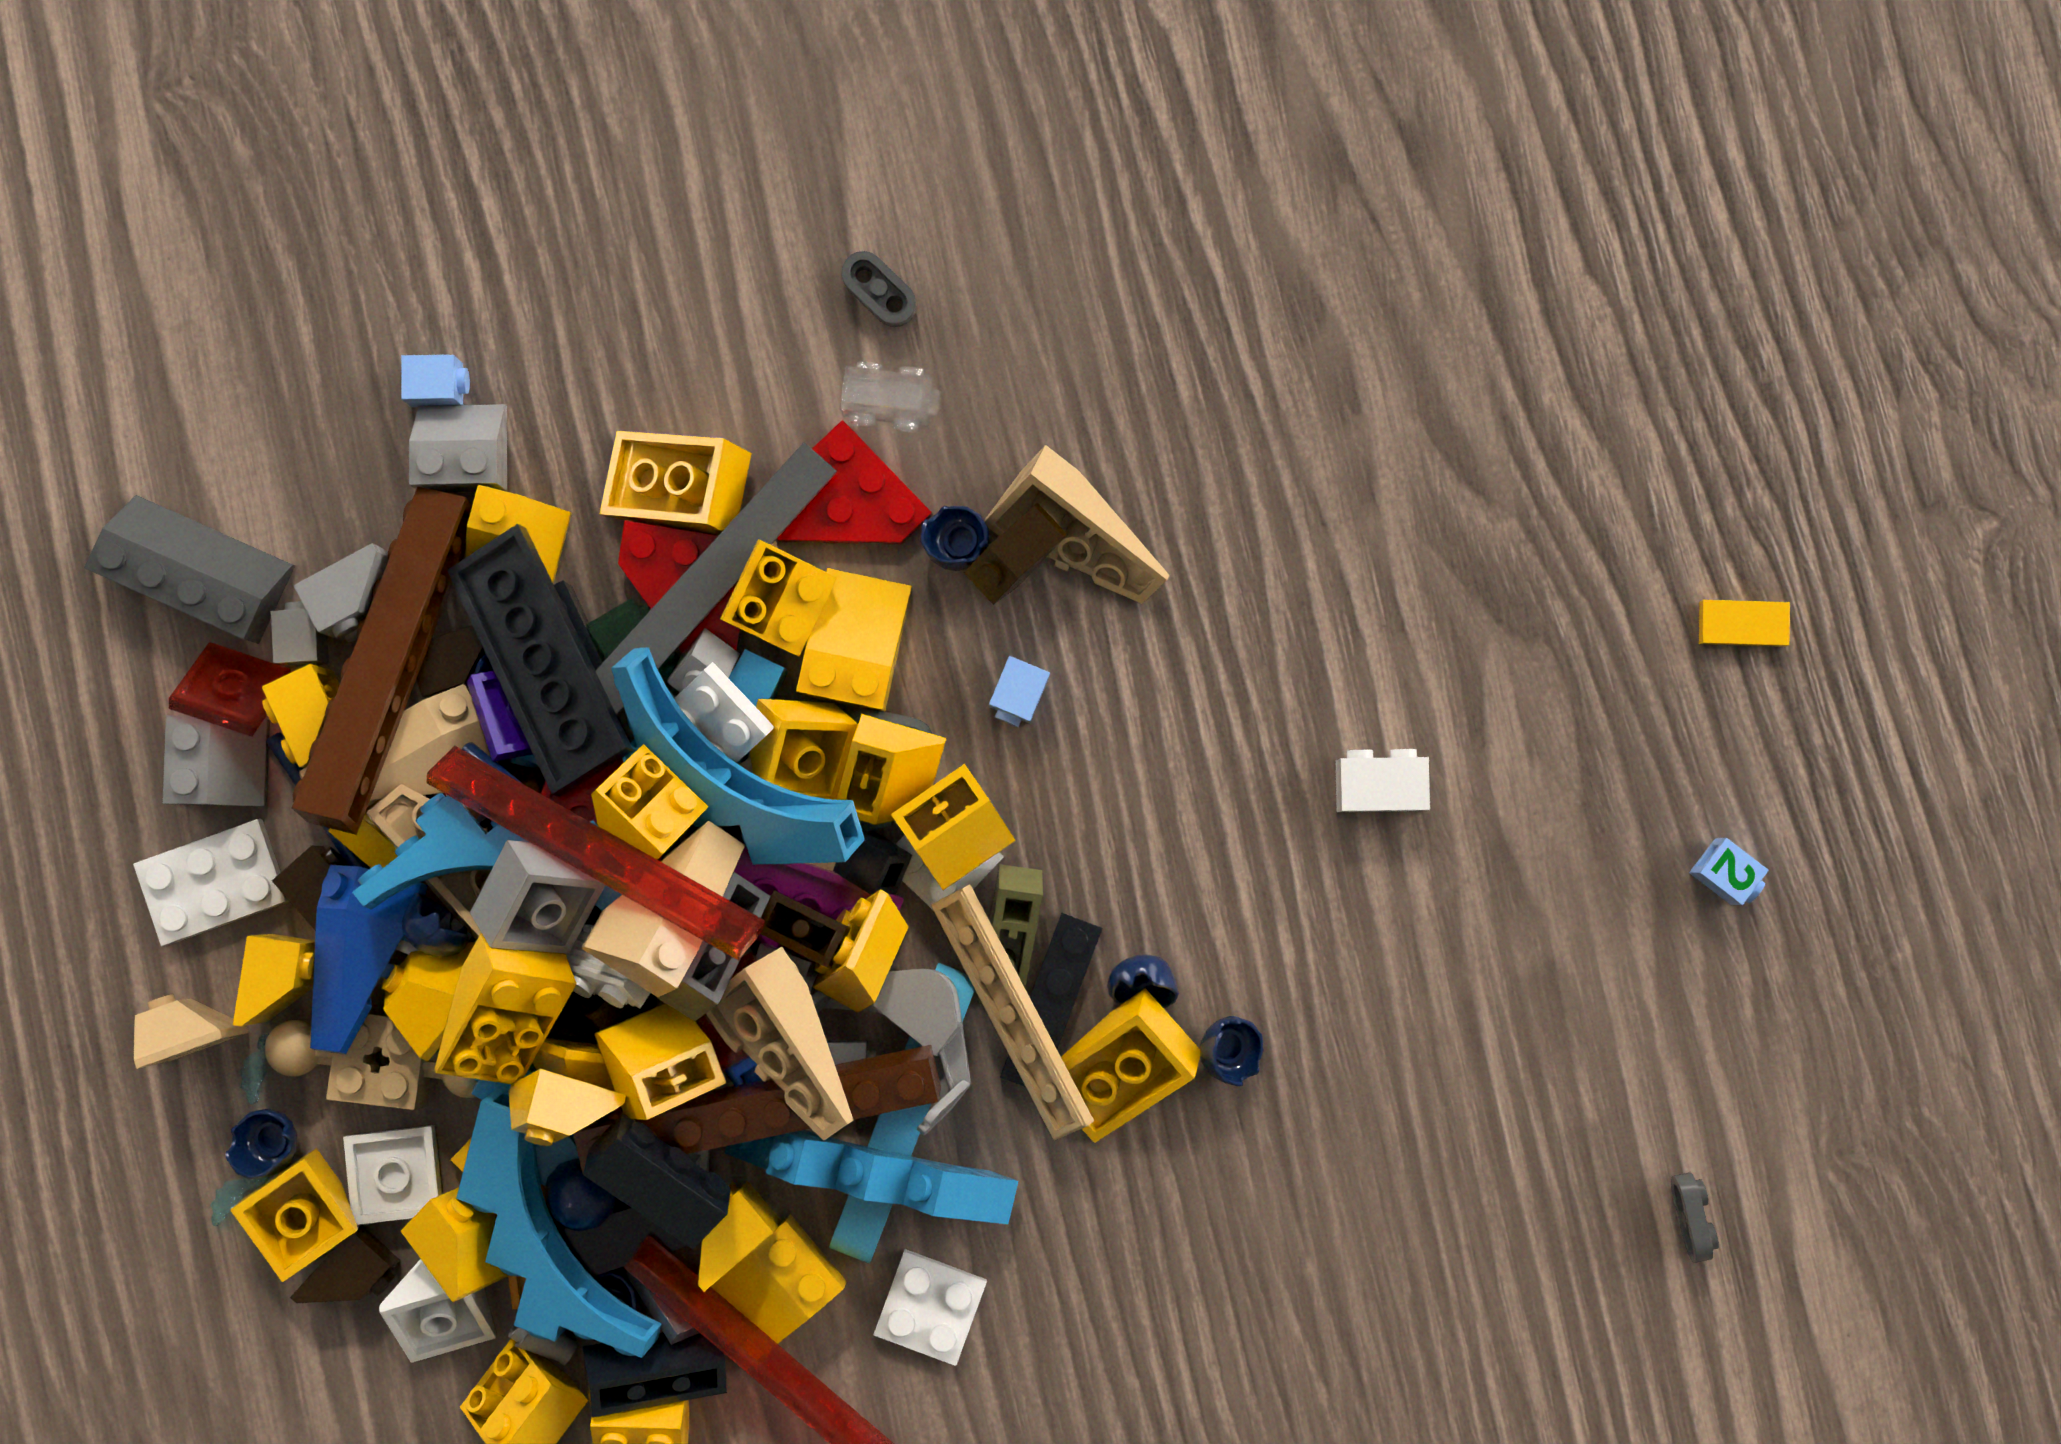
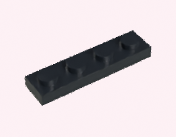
(1060, 979)

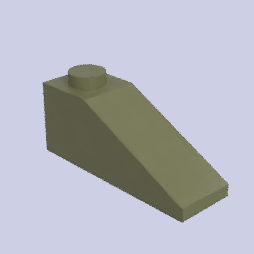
(1016, 914)

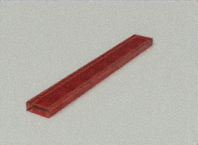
(596, 852)
(749, 1347)

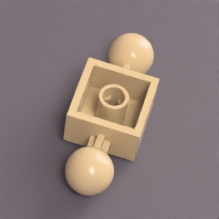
(358, 1074)

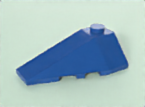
(351, 955)

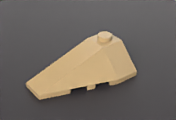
(1096, 536)
(425, 737)
(396, 819)
(647, 945)
(777, 1026)

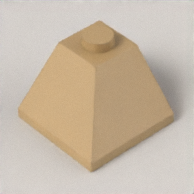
(179, 1029)

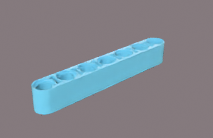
(896, 1133)

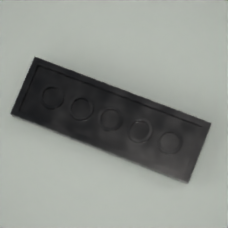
(539, 660)

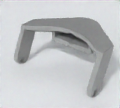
(929, 1011)

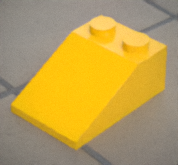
(675, 481)
(855, 642)
(1130, 1063)
(781, 1281)

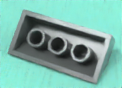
(191, 568)

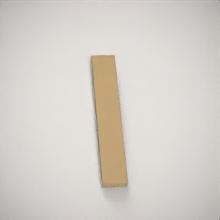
(1012, 1013)

